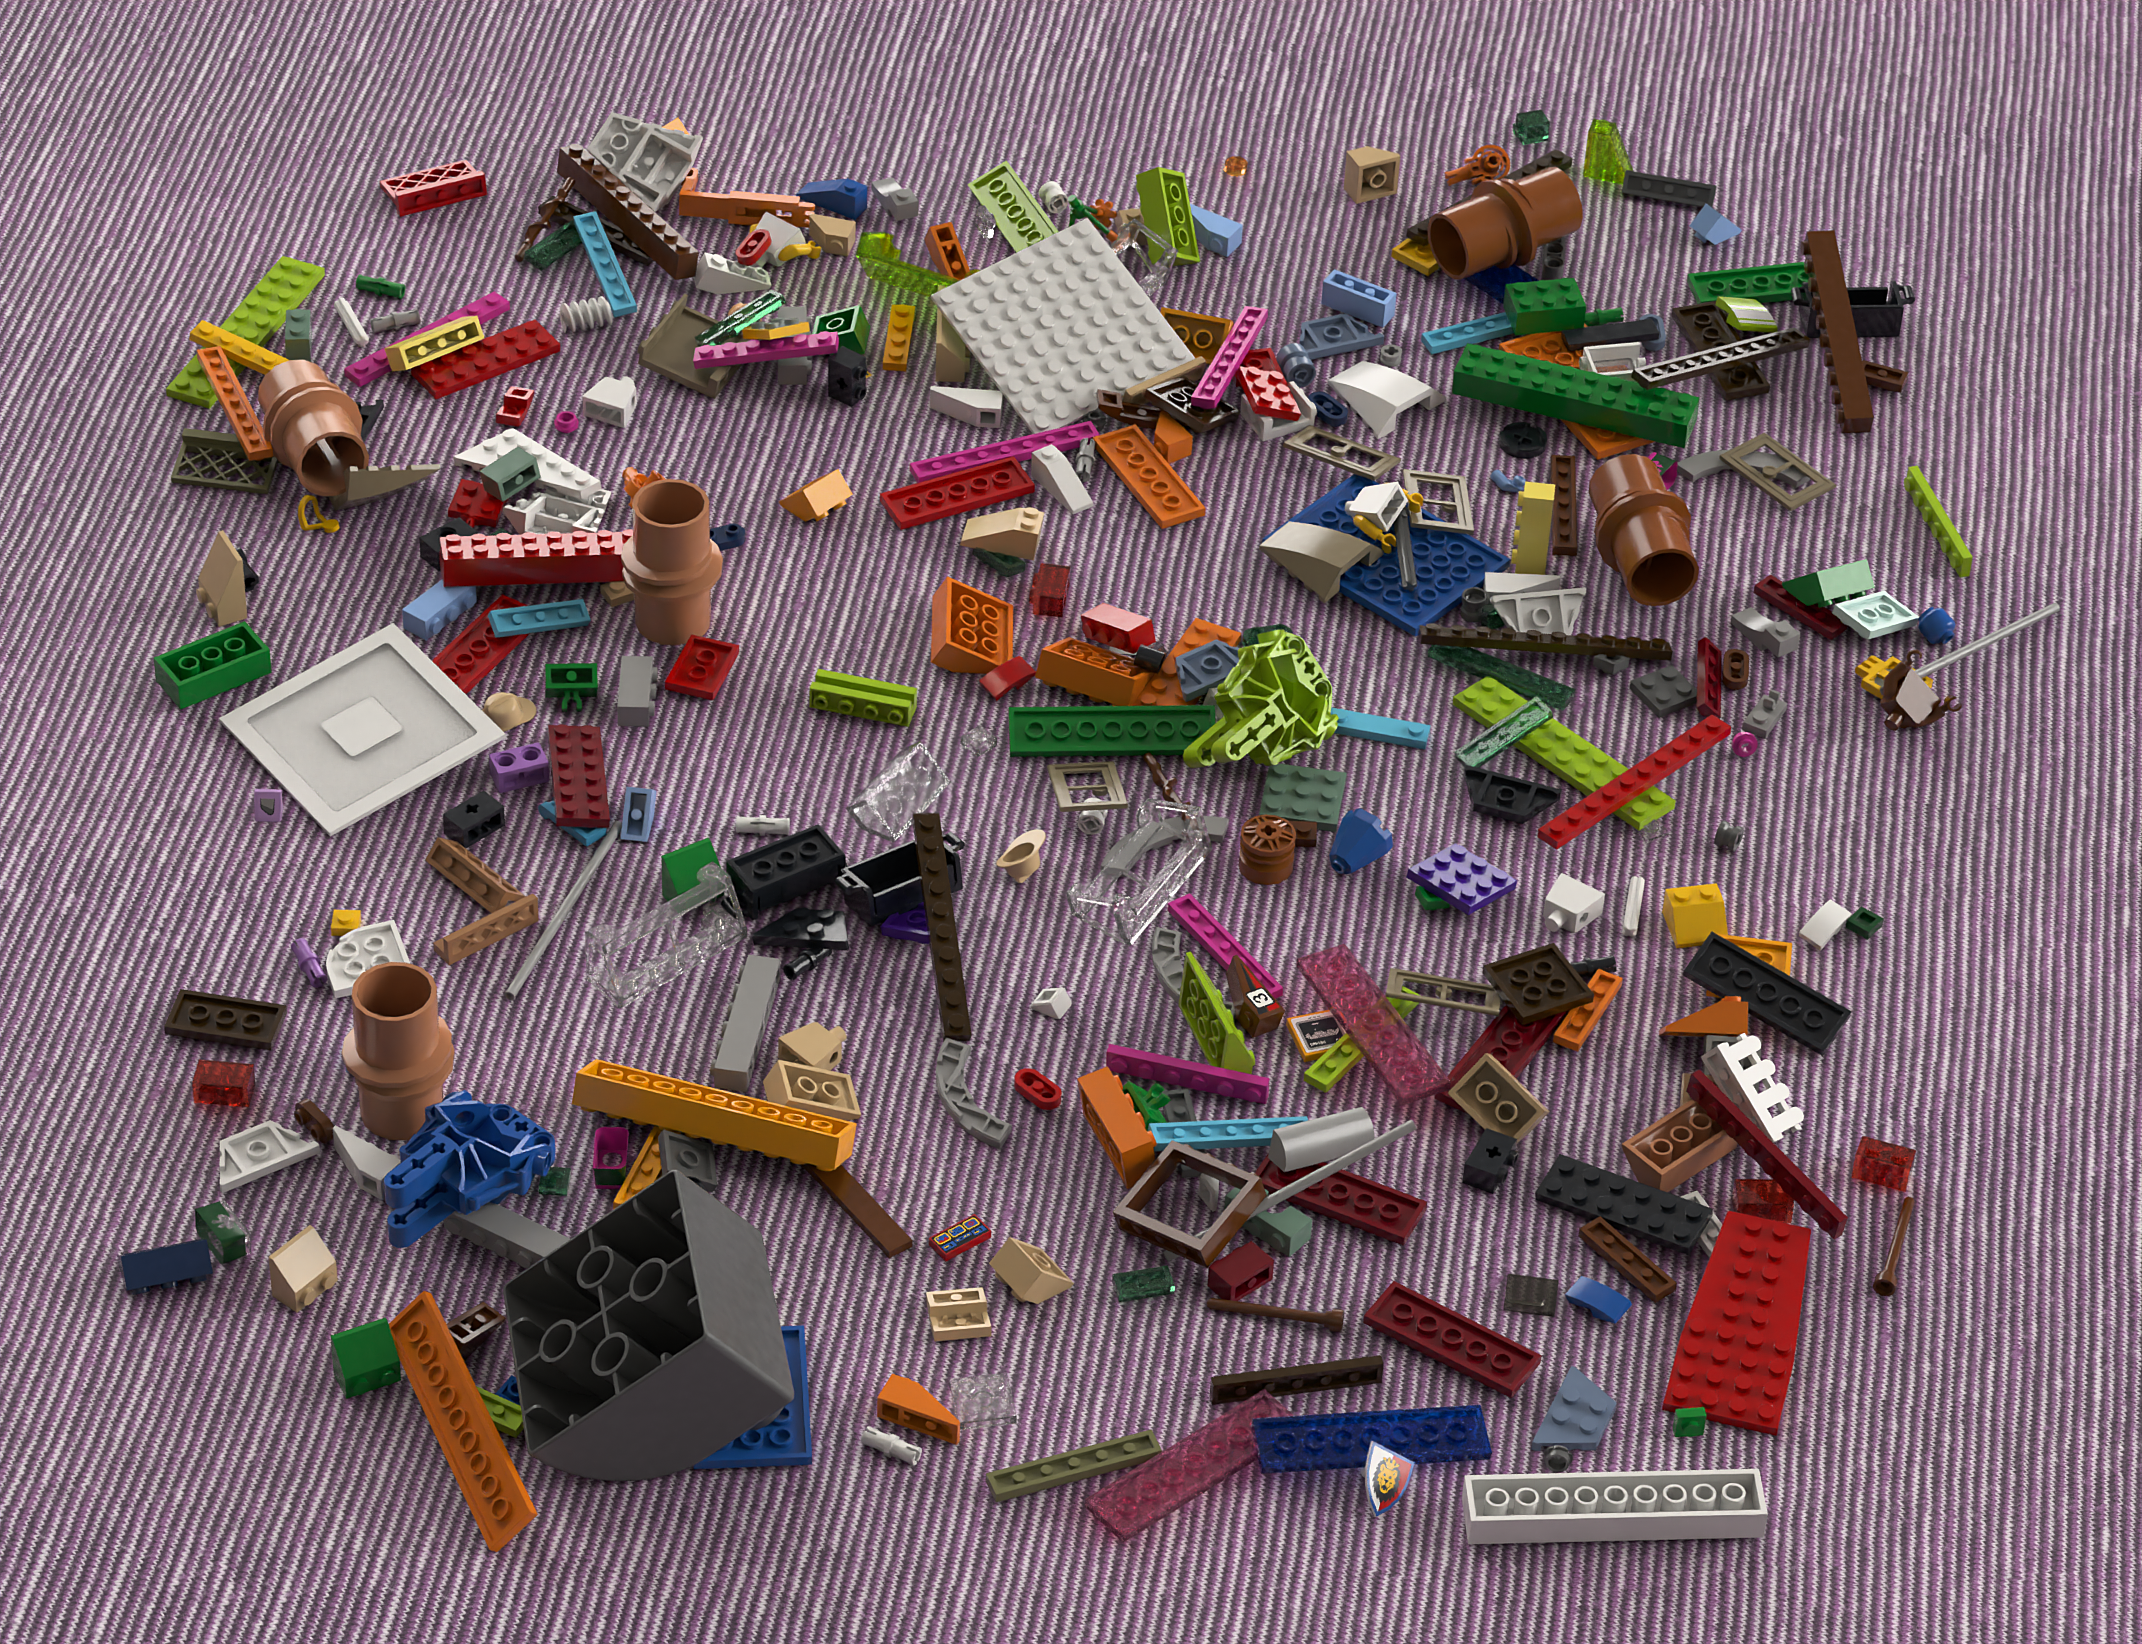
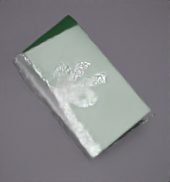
(224, 1231)

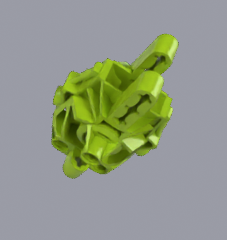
(1268, 706)

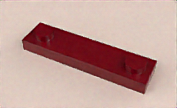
(1816, 618)
(1708, 678)

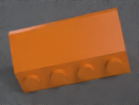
(1116, 1124)

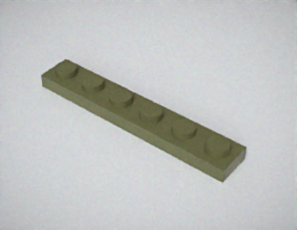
(1072, 1465)

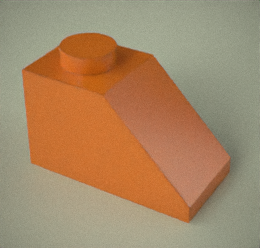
(1172, 439)

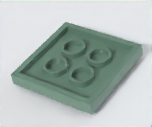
(1304, 795)

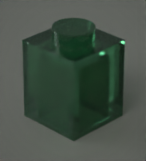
(1531, 127)

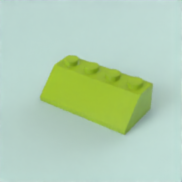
(1168, 214)

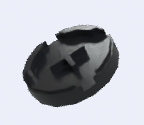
(1522, 440)

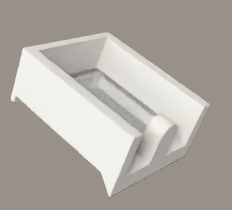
(1612, 359)

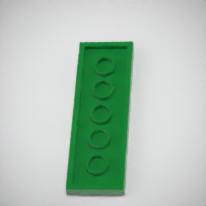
(1760, 283)

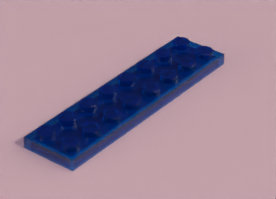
(1345, 1438)

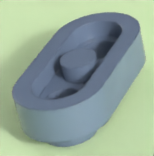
(1655, 345)

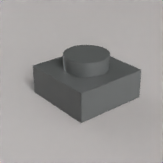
(1611, 665)

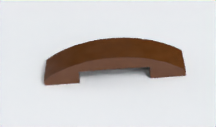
(1127, 412)

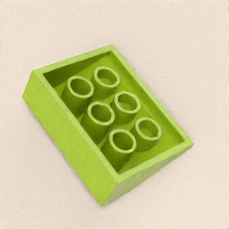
(1211, 1021)

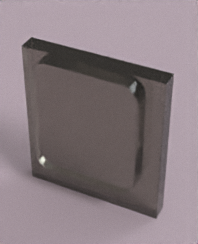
(1530, 1295)

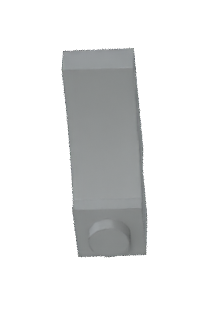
(894, 199)
(1765, 633)

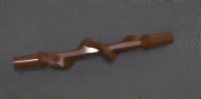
(545, 212)
(1161, 781)

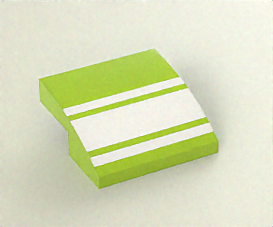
(1747, 314)

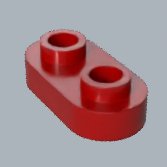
(753, 247)
(1037, 1089)

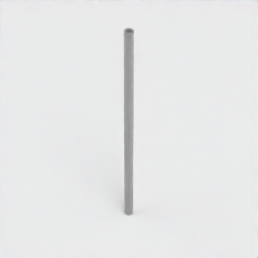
(1986, 641)
(563, 911)
(1323, 1172)

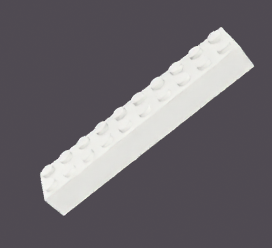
(1614, 1506)

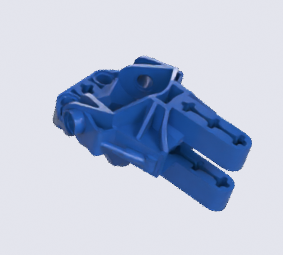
(460, 1162)

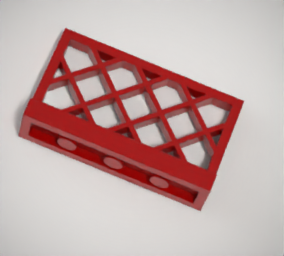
(443, 191)

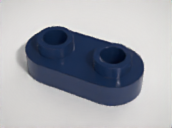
(1329, 409)
(728, 536)

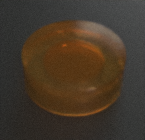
(1236, 166)

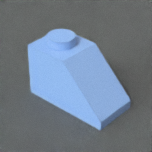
(1713, 226)
(638, 813)

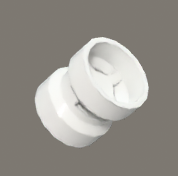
(1053, 197)
(1092, 820)

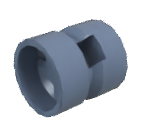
(1296, 364)

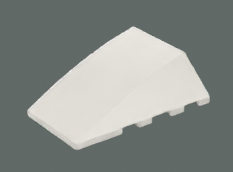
(645, 156)
(1381, 393)
(558, 512)

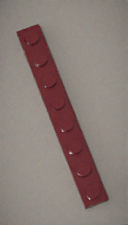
(1766, 1154)

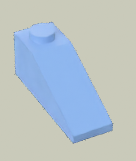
(1216, 231)

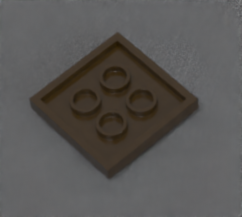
(1175, 399)
(1538, 983)

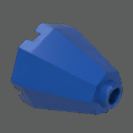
(1359, 842)

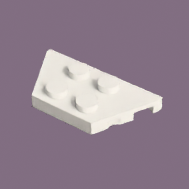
(1540, 610)
(259, 1153)

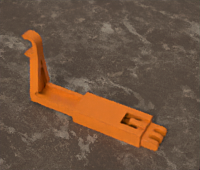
(739, 206)

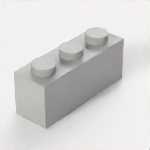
(636, 691)

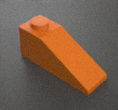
(946, 251)
(915, 1408)

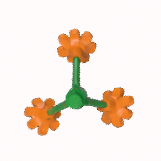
(1099, 215)

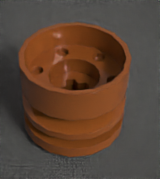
(1267, 849)

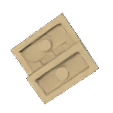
(958, 1314)

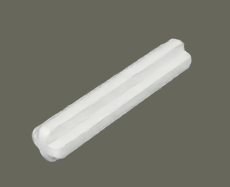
(351, 322)
(1633, 906)

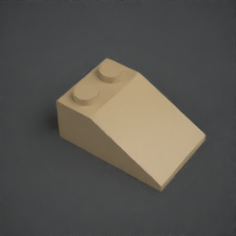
(1006, 532)
(223, 583)
(812, 1090)

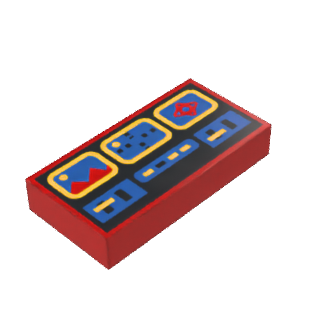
(959, 1237)

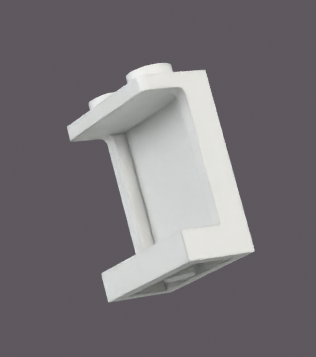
(1272, 427)

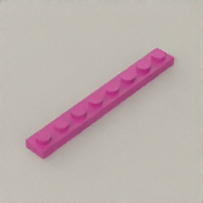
(1229, 357)
(378, 364)
(1021, 448)

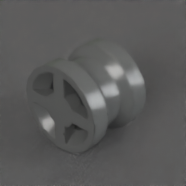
(1728, 835)

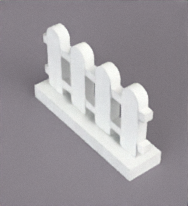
(1739, 1088)

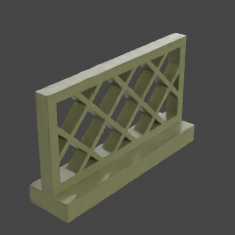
(220, 444)

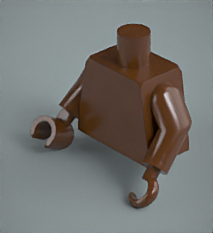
(1910, 699)

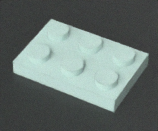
(1875, 615)

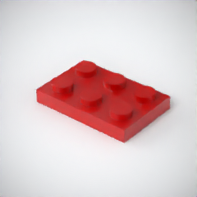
(1268, 393)
(702, 667)

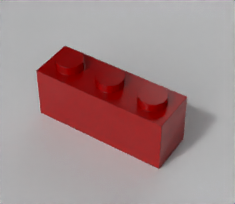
(1117, 628)

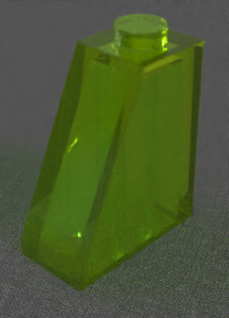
(1605, 153)

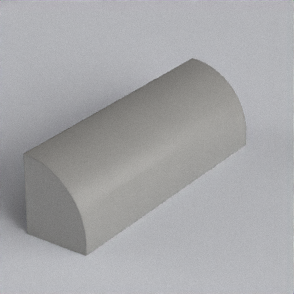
(1320, 1139)

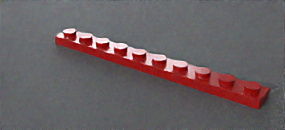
(1633, 782)

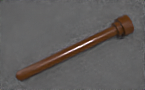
(1886, 1281)
(1331, 1319)

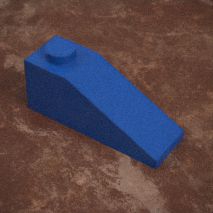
(839, 196)

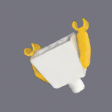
(786, 242)
(1379, 507)

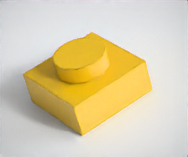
(345, 921)

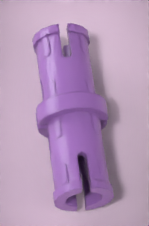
(309, 962)

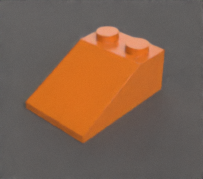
(1723, 1018)

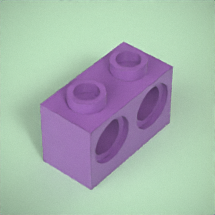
(519, 767)

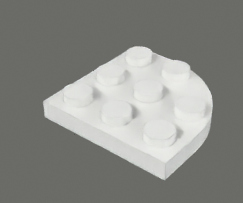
(361, 951)

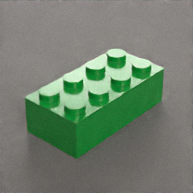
(212, 665)

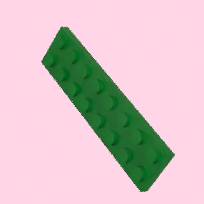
(1106, 730)

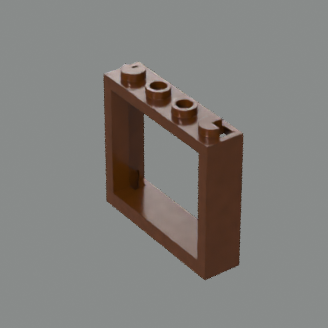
(1202, 1250)

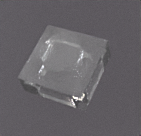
(985, 222)
(978, 741)

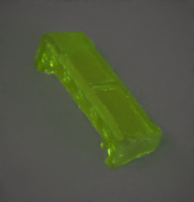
(882, 263)

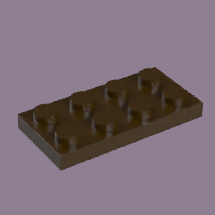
(225, 1019)

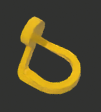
(329, 526)

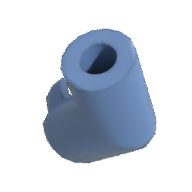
(1506, 484)

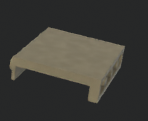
(673, 346)

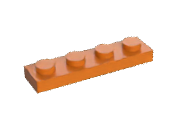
(1583, 1019)

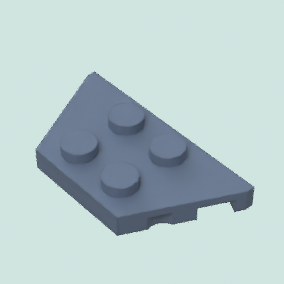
(1336, 335)
(1205, 668)
(1576, 1415)

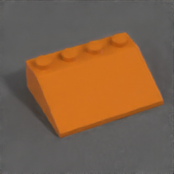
(970, 629)
(1092, 672)

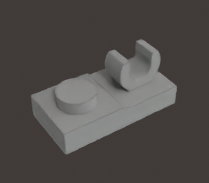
(1765, 715)

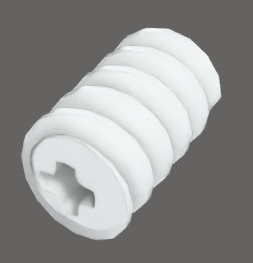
(585, 313)

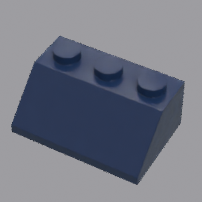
(165, 1265)

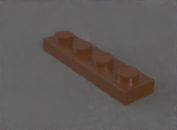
(1627, 1259)

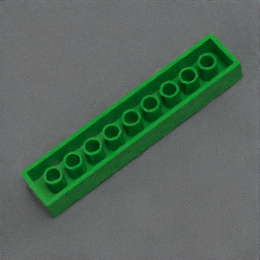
(1575, 395)

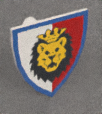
(1385, 1477)

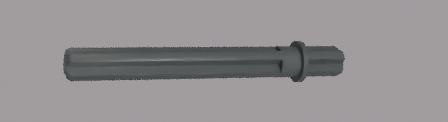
(1405, 551)

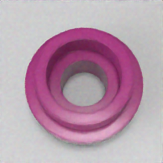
(566, 422)
(1742, 738)

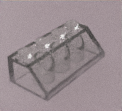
(898, 791)

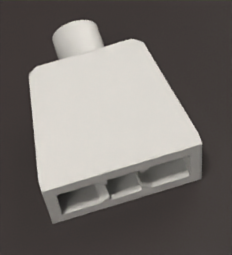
(611, 401)
(1571, 905)

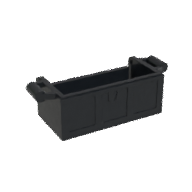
(1870, 310)
(783, 870)
(892, 880)

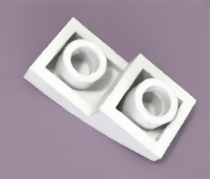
(1824, 924)

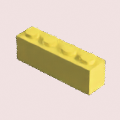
(434, 343)
(1534, 528)

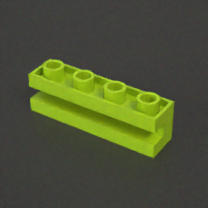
(863, 697)

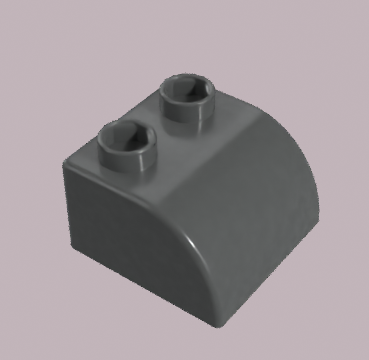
(648, 1338)

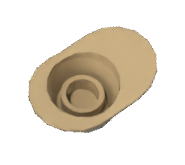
(508, 710)
(1023, 855)

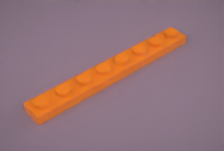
(234, 403)

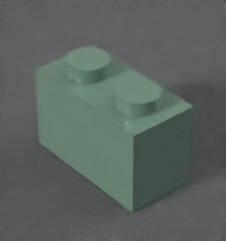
(298, 334)
(510, 474)

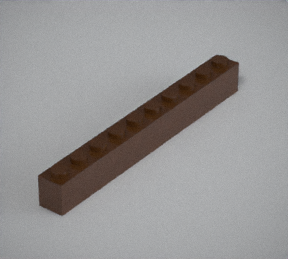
(628, 212)
(1837, 332)

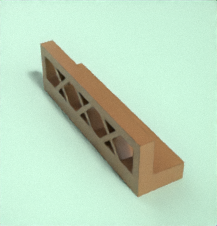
(472, 875)
(488, 930)

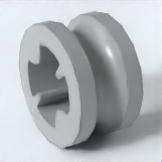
(1390, 355)

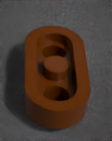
(1735, 669)
(314, 1120)

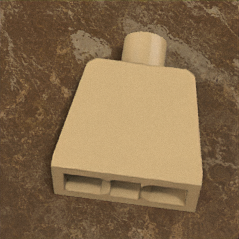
(812, 1046)

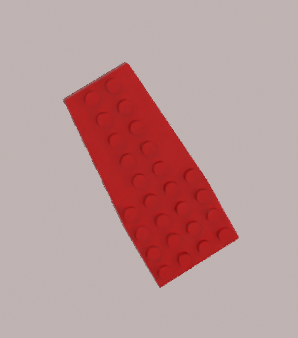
(1743, 1325)

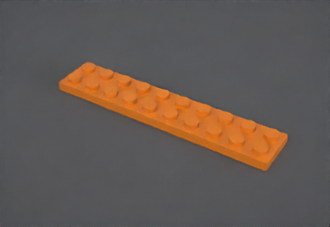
(461, 1422)

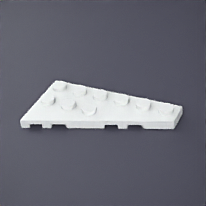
(553, 469)

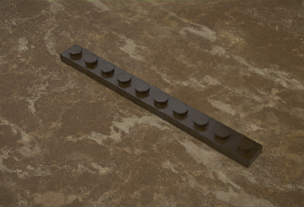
(1555, 158)
(1720, 358)
(1550, 643)
(941, 927)

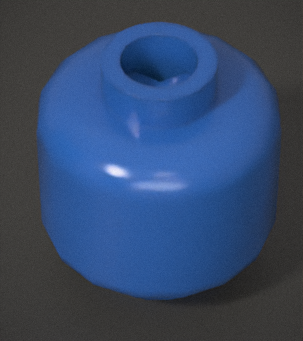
(1936, 625)

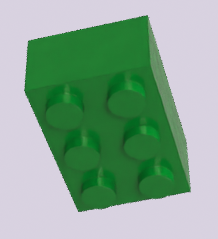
(1544, 306)

